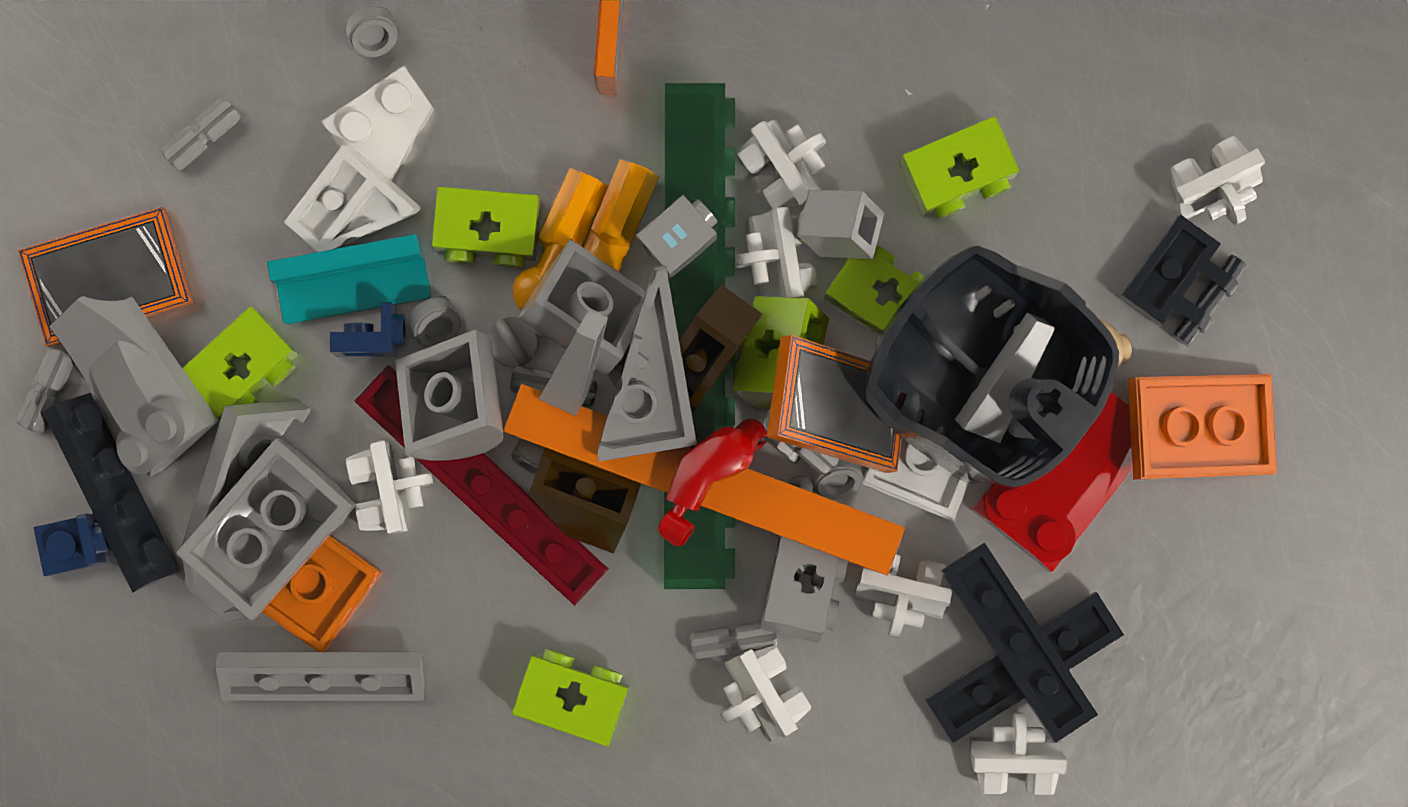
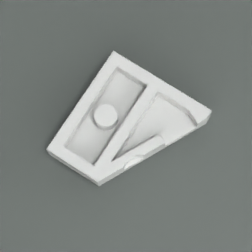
(383, 121)
(348, 203)

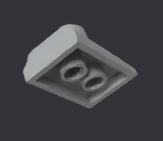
(134, 381)
(262, 533)

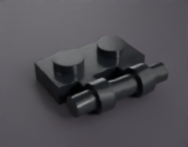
(1171, 271)

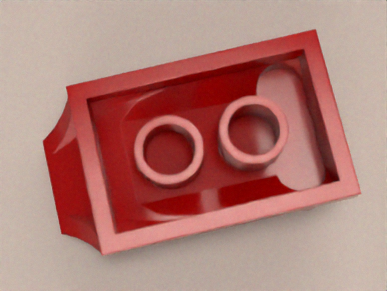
(1059, 506)

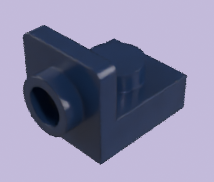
(362, 341)
(71, 545)

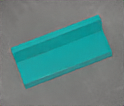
(350, 279)

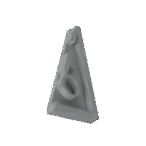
(652, 395)
(239, 441)

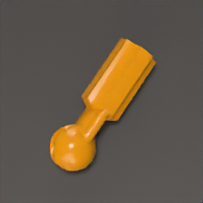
(620, 213)
(566, 220)

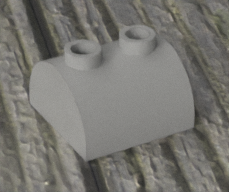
(571, 288)
(450, 399)

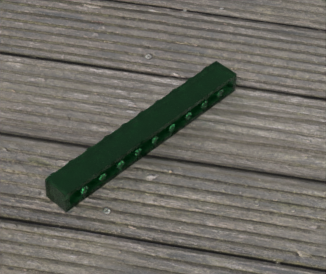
(697, 169)

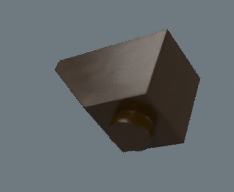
(714, 340)
(584, 499)

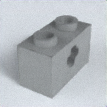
(789, 609)

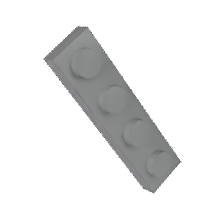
(320, 676)

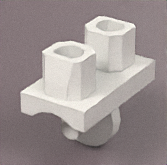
(773, 146)
(1221, 189)
(774, 255)
(380, 466)
(905, 599)
(755, 697)
(1017, 751)

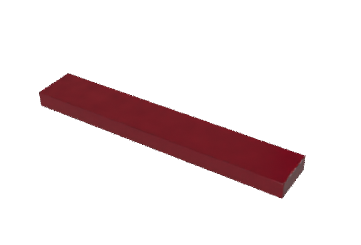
(496, 502)

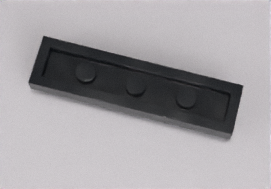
(111, 492)
(1019, 642)
(989, 688)

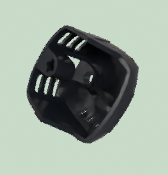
(948, 340)

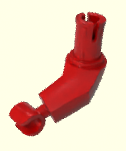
(711, 460)

